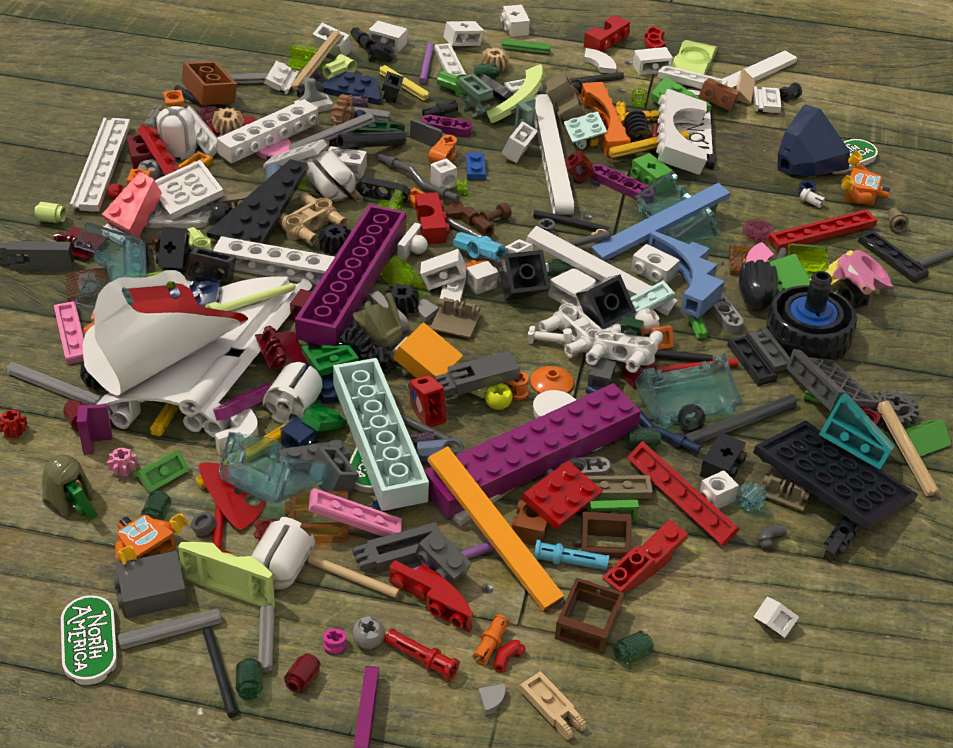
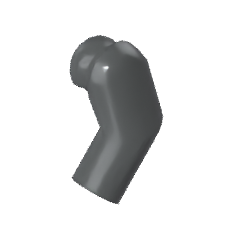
(768, 532)

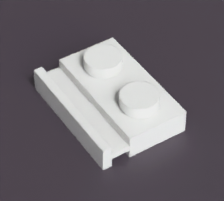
(281, 77)
(767, 99)

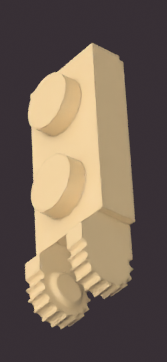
(552, 704)

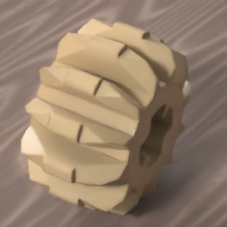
(496, 56)
(227, 120)

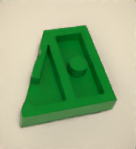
(330, 355)
(322, 418)
(81, 502)

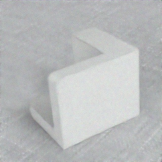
(776, 616)

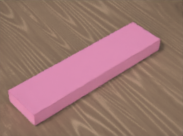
(70, 332)
(353, 513)

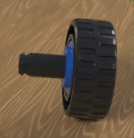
(813, 319)

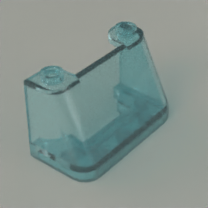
(669, 192)
(704, 385)
(253, 467)

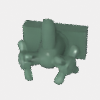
(478, 93)

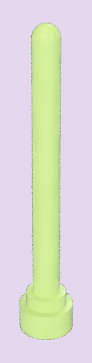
(252, 298)

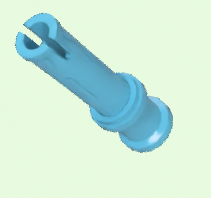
(558, 554)

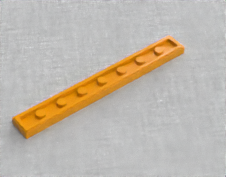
(495, 528)

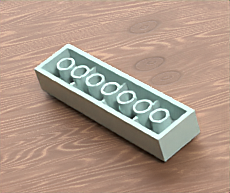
(380, 434)

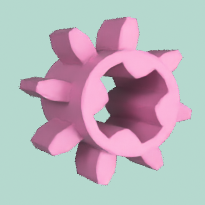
(122, 462)

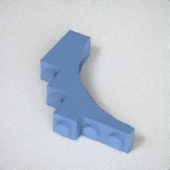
(699, 273)

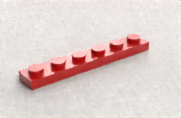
(823, 229)
(683, 494)

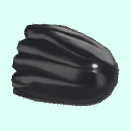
(758, 284)

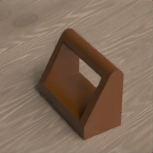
(606, 525)

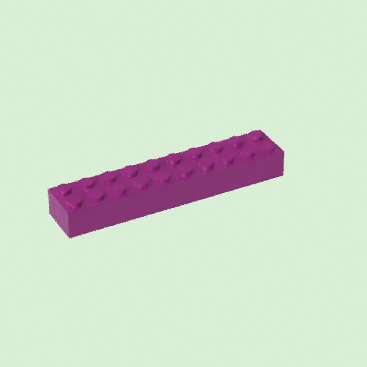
(350, 276)
(540, 445)

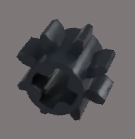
(383, 356)

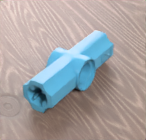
(479, 246)

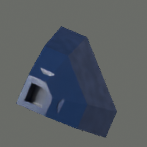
(812, 145)

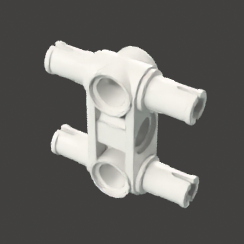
(581, 325)
(624, 347)

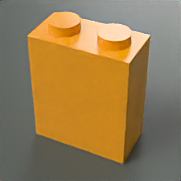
(426, 353)

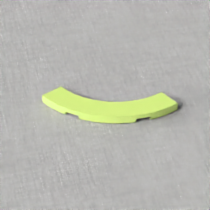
(528, 90)

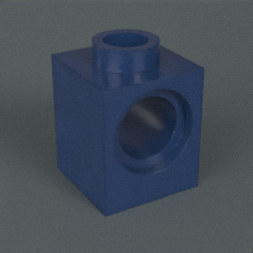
(297, 434)

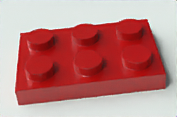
(562, 495)

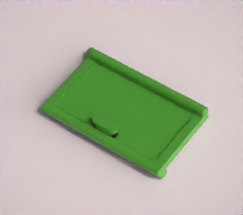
(790, 272)

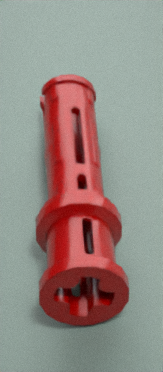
(431, 658)

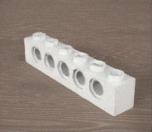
(267, 131)
(275, 260)

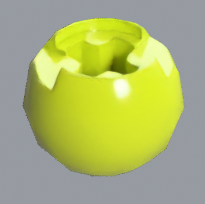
(498, 396)

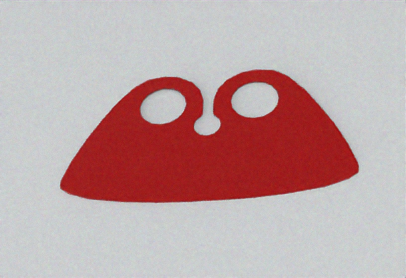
(232, 505)

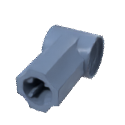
(428, 448)

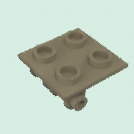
(455, 318)
(785, 490)

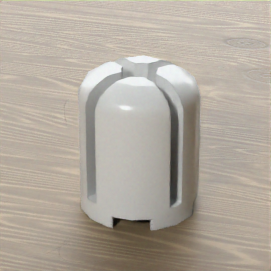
(177, 131)
(333, 169)
(293, 392)
(284, 551)

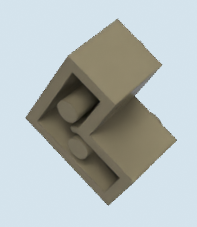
(566, 97)

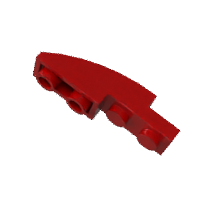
(647, 560)
(440, 596)

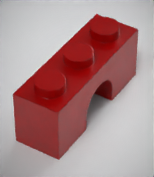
(614, 31)
(432, 217)

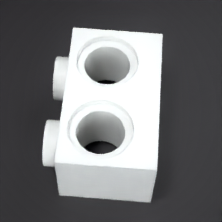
(353, 159)

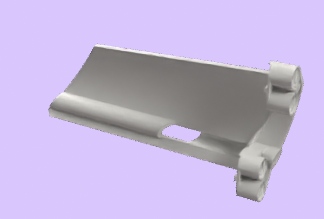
(207, 374)

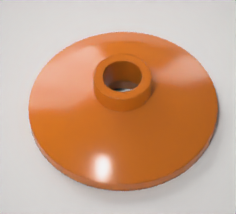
(551, 378)

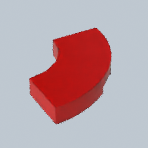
(653, 38)

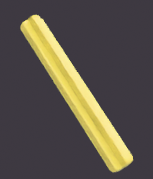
(408, 85)

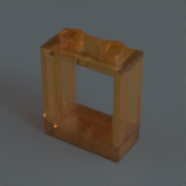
(323, 532)

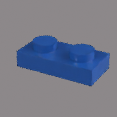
(475, 166)

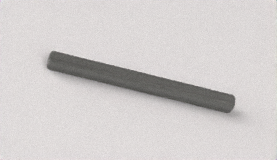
(742, 419)

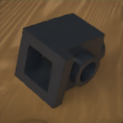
(392, 86)

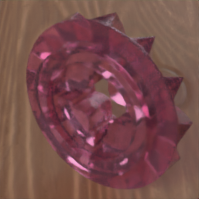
(207, 114)
(757, 229)

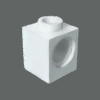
(443, 174)
(482, 277)
(719, 489)

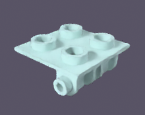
(584, 128)

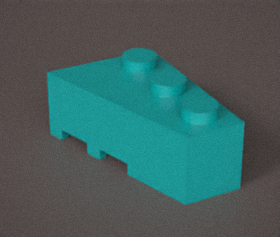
(857, 433)

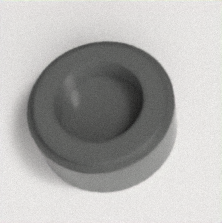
(203, 524)

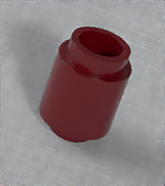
(71, 411)
(302, 673)

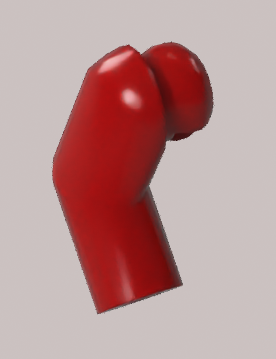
(505, 652)

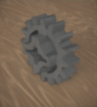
(904, 407)

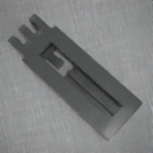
(39, 255)
(479, 374)
(402, 543)

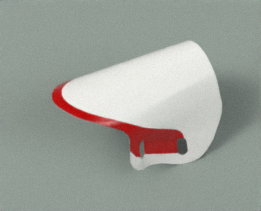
(150, 334)

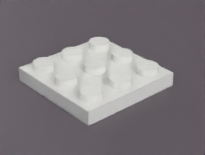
(188, 189)

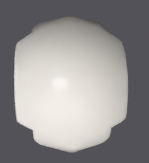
(650, 319)

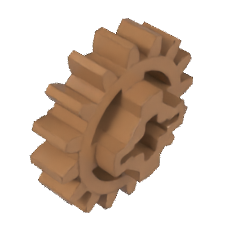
(343, 110)

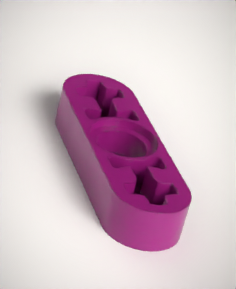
(449, 125)

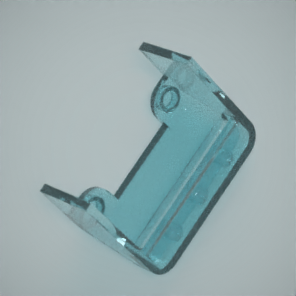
(114, 250)

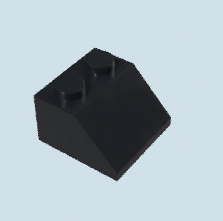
(523, 274)
(606, 301)

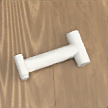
(565, 338)

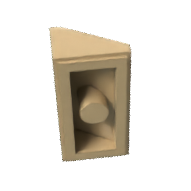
(746, 86)

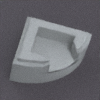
(427, 310)
(491, 697)

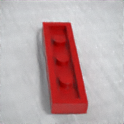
(158, 149)

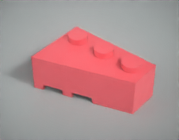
(134, 205)

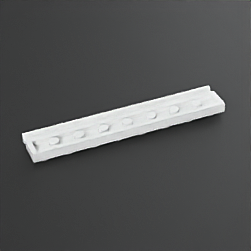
(100, 165)

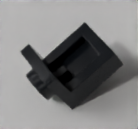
(380, 49)

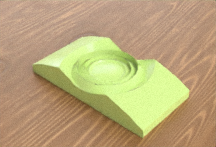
(694, 57)
(226, 573)

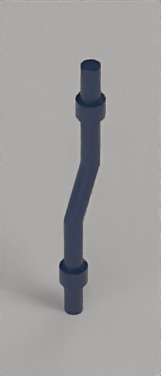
(677, 439)

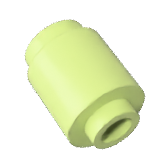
(50, 212)

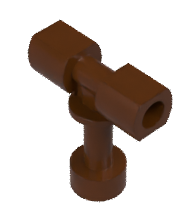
(483, 219)

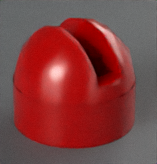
(114, 190)

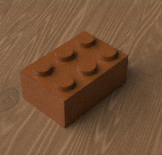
(209, 83)

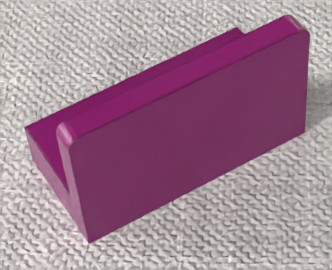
(93, 425)

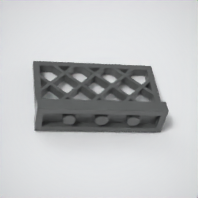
(827, 380)

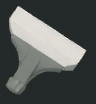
(315, 97)

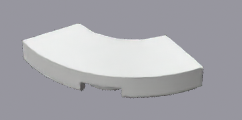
(601, 60)

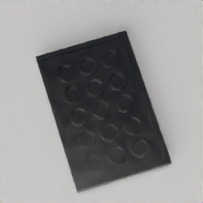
(835, 475)

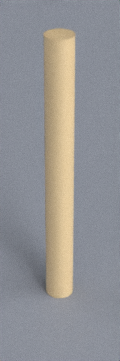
(353, 576)

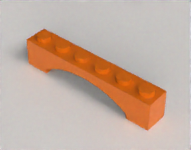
(596, 98)

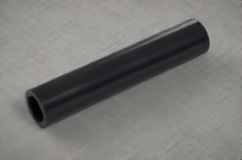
(370, 139)

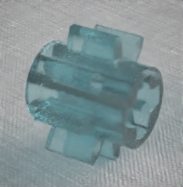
(751, 496)

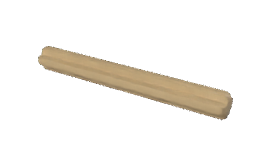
(317, 59)
(907, 449)

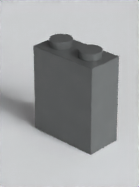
(150, 584)

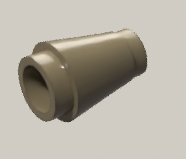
(897, 220)

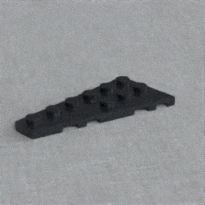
(261, 210)

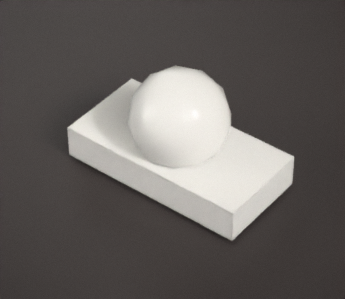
(412, 242)

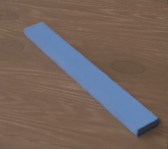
(660, 222)

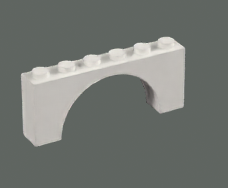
(672, 146)

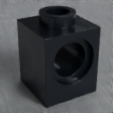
(853, 294)

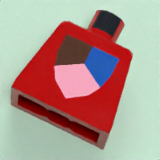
(427, 393)

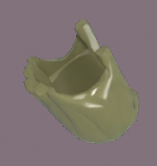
(381, 322)
(60, 471)

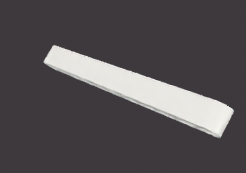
(553, 157)

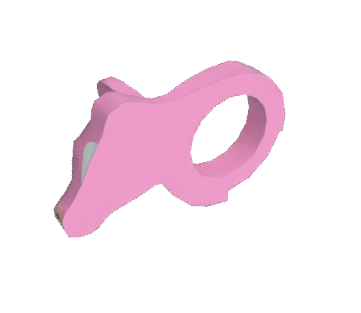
(862, 272)

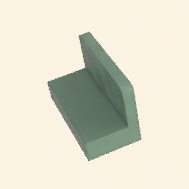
(525, 112)

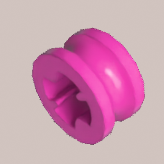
(334, 641)

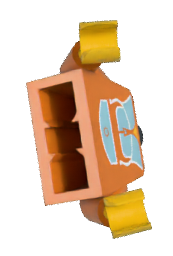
(862, 185)
(146, 537)

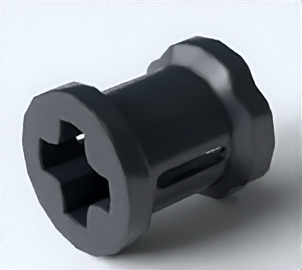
(793, 90)

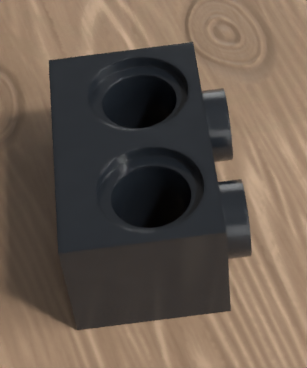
(211, 261)

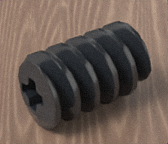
(636, 126)

